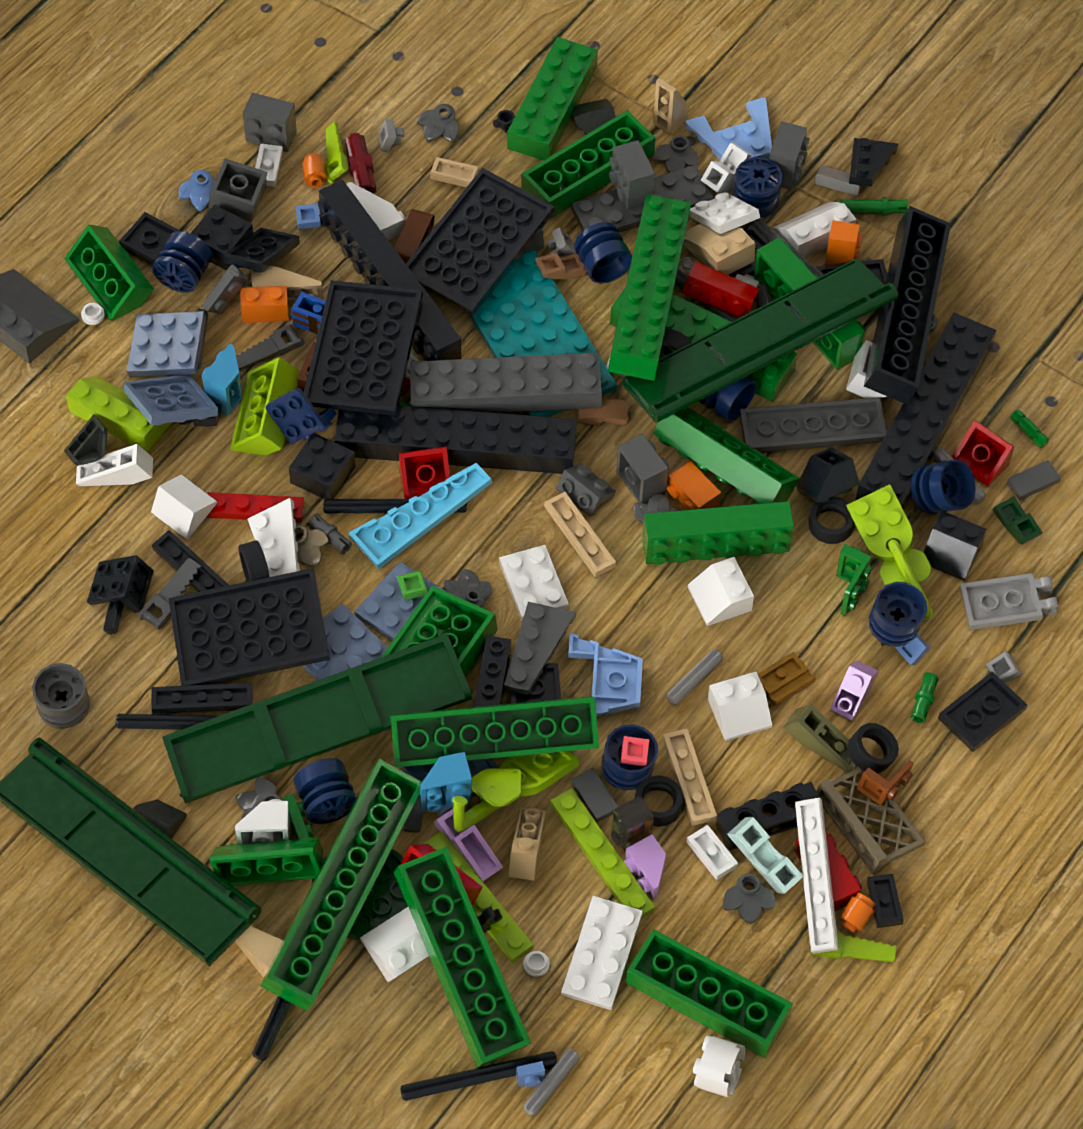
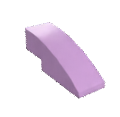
(470, 846)

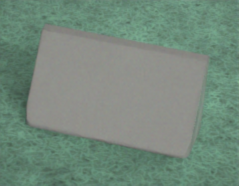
(836, 180)

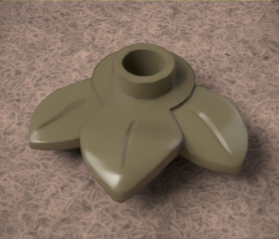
(309, 545)

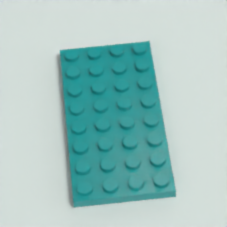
(533, 319)

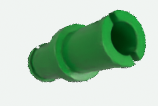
(924, 697)

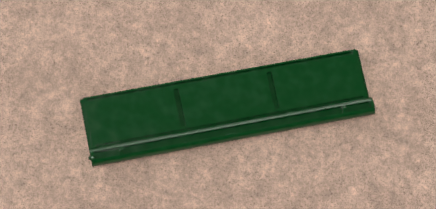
(760, 339)
(314, 718)
(127, 852)

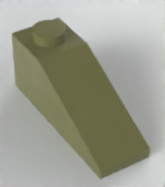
(820, 736)

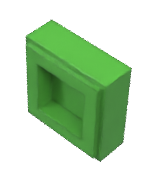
(412, 585)

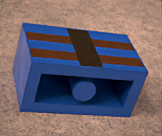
(308, 312)

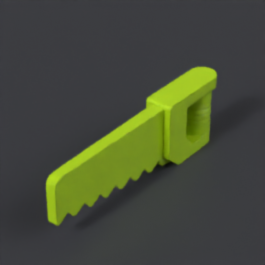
(336, 160)
(860, 949)

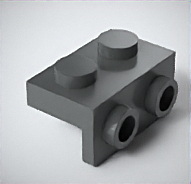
(225, 290)
(584, 488)

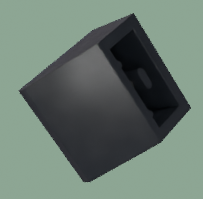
(827, 475)

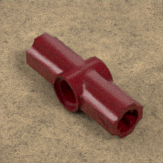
(360, 162)

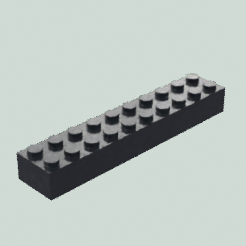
(382, 265)
(906, 322)
(931, 409)
(470, 437)

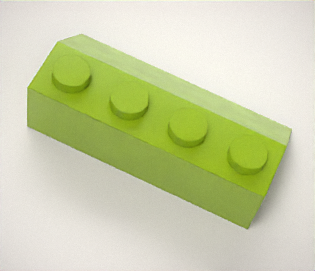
(114, 410)
(255, 428)

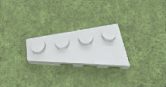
(276, 534)

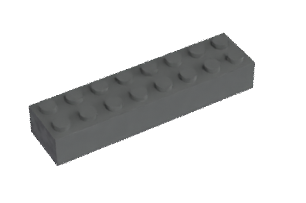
(508, 383)

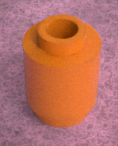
(314, 170)
(857, 913)

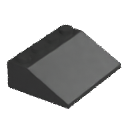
(30, 317)

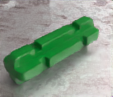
(1029, 428)

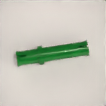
(876, 206)

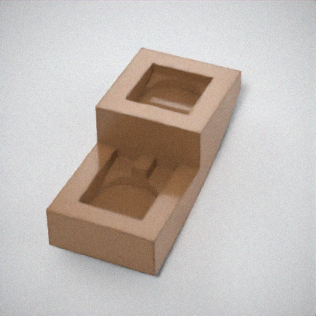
(560, 267)
(612, 411)

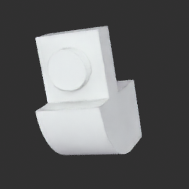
(721, 174)

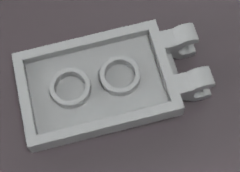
(1007, 601)

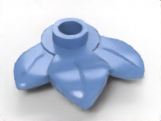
(197, 191)

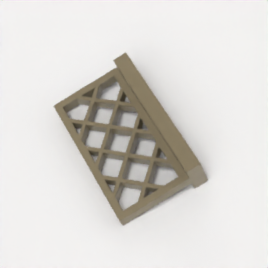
(855, 831)

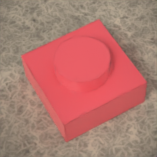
(634, 751)

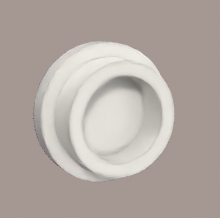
(92, 314)
(536, 963)

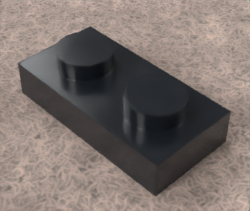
(885, 896)

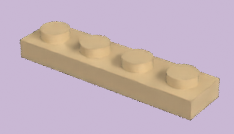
(580, 534)
(689, 777)

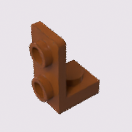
(880, 789)

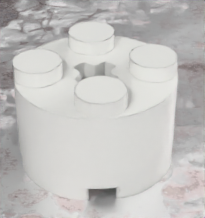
(719, 1066)

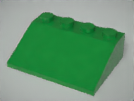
(447, 614)

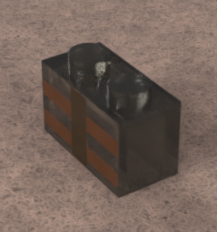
(631, 823)

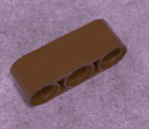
(414, 232)

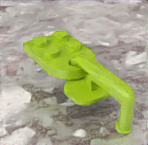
(883, 525)
(515, 778)

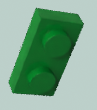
(296, 813)

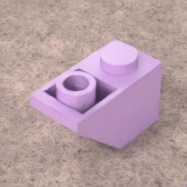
(854, 689)
(648, 863)

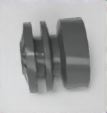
(61, 695)

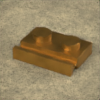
(785, 678)

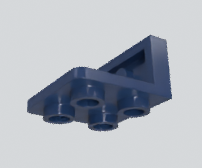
(297, 416)

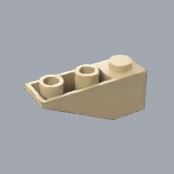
(526, 843)

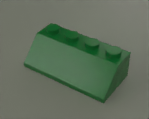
(108, 272)
(268, 861)

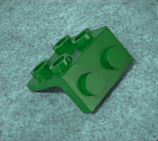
(855, 569)

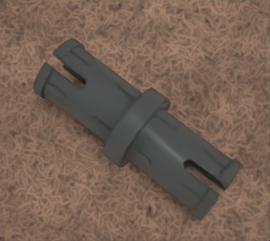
(336, 539)

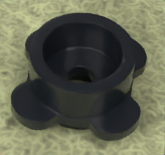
(504, 120)

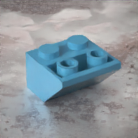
(222, 380)
(446, 780)

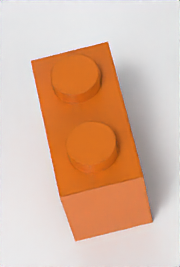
(843, 243)
(264, 304)
(693, 488)

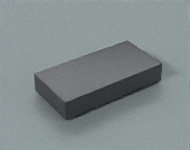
(1033, 480)
(594, 795)

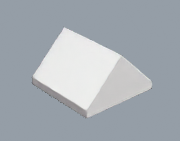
(182, 505)

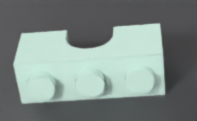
(755, 845)

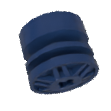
(758, 184)
(603, 252)
(182, 262)
(732, 399)
(943, 487)
(900, 602)
(625, 775)
(325, 791)

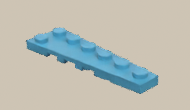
(402, 526)

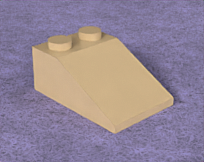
(720, 251)

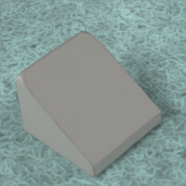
(1004, 667)

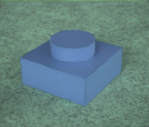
(308, 216)
(914, 650)
(530, 1074)

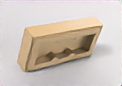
(453, 172)

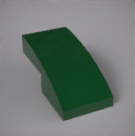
(1015, 520)

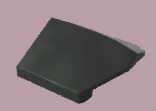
(593, 115)
(89, 443)
(162, 816)

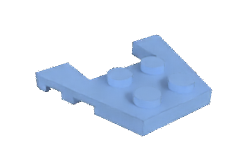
(751, 135)
(615, 675)

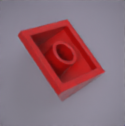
(984, 453)
(422, 470)

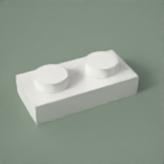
(269, 160)
(712, 852)

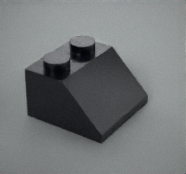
(954, 545)

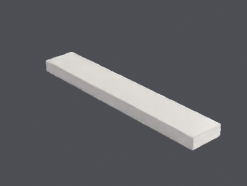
(816, 876)

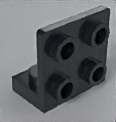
(121, 580)

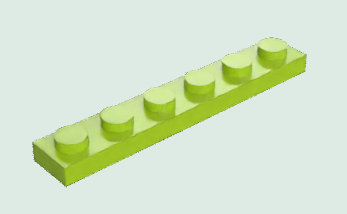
(600, 852)
(506, 931)

